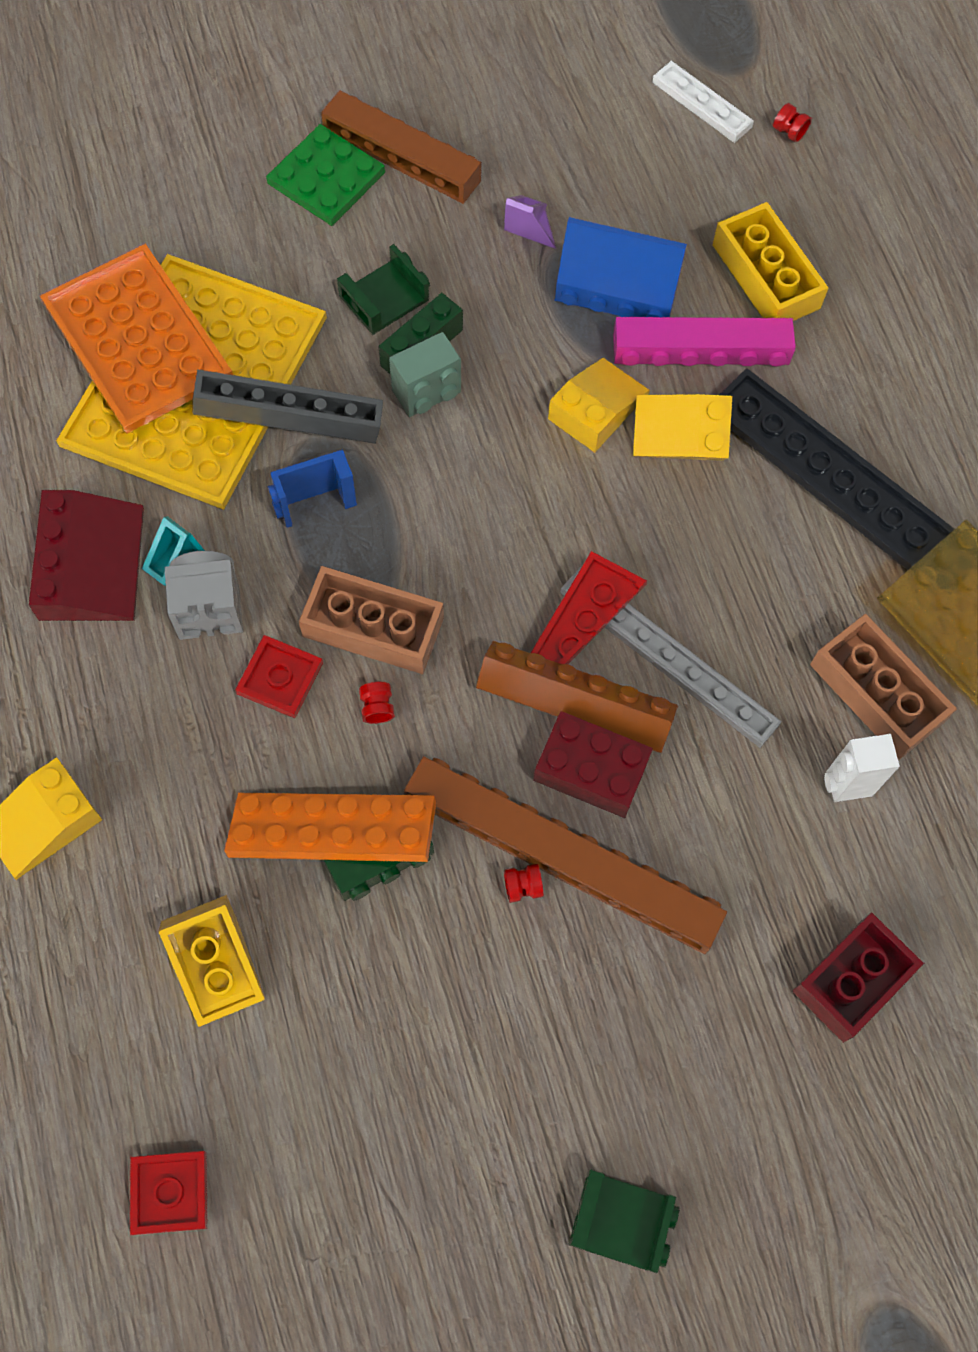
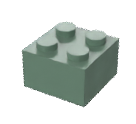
(425, 374)

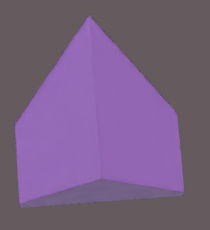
(528, 219)

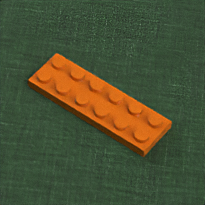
(332, 827)

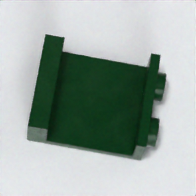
(386, 292)
(624, 1222)

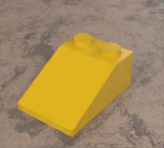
(595, 403)
(682, 426)
(42, 817)
(211, 960)

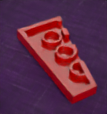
(587, 607)

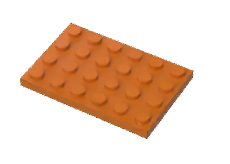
(134, 336)

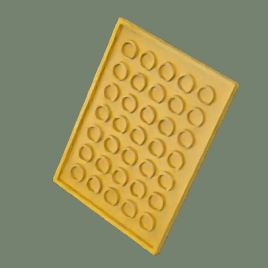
(193, 454)

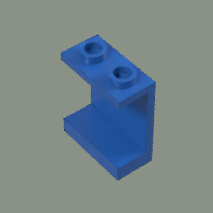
(309, 480)

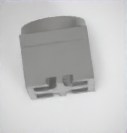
(203, 594)

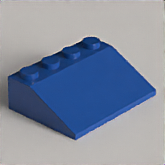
(618, 270)

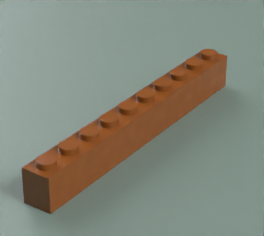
(568, 856)

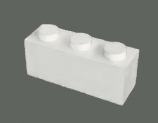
(862, 768)

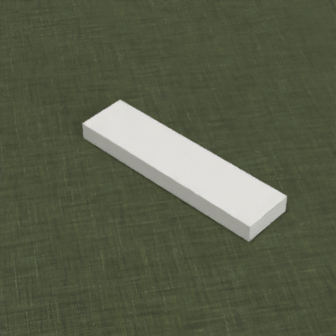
(703, 101)

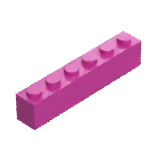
(703, 341)

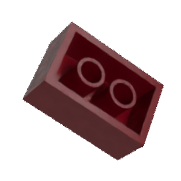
(592, 764)
(858, 977)

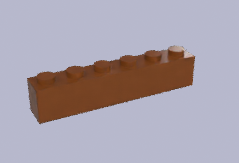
(403, 147)
(560, 687)

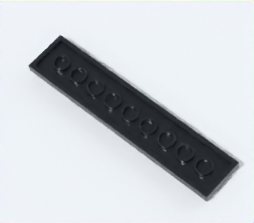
(833, 471)

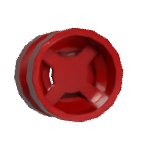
(792, 122)
(376, 702)
(523, 883)

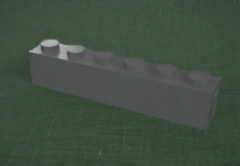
(287, 406)

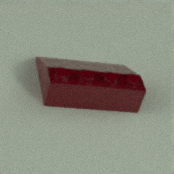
(86, 558)

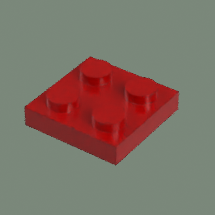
(279, 676)
(168, 1193)

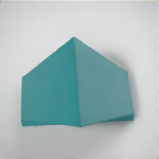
(168, 544)

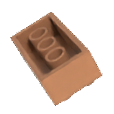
(372, 619)
(882, 685)

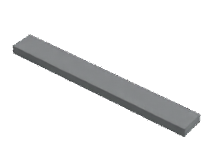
(691, 673)

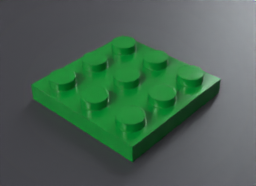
(326, 174)

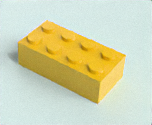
(769, 264)

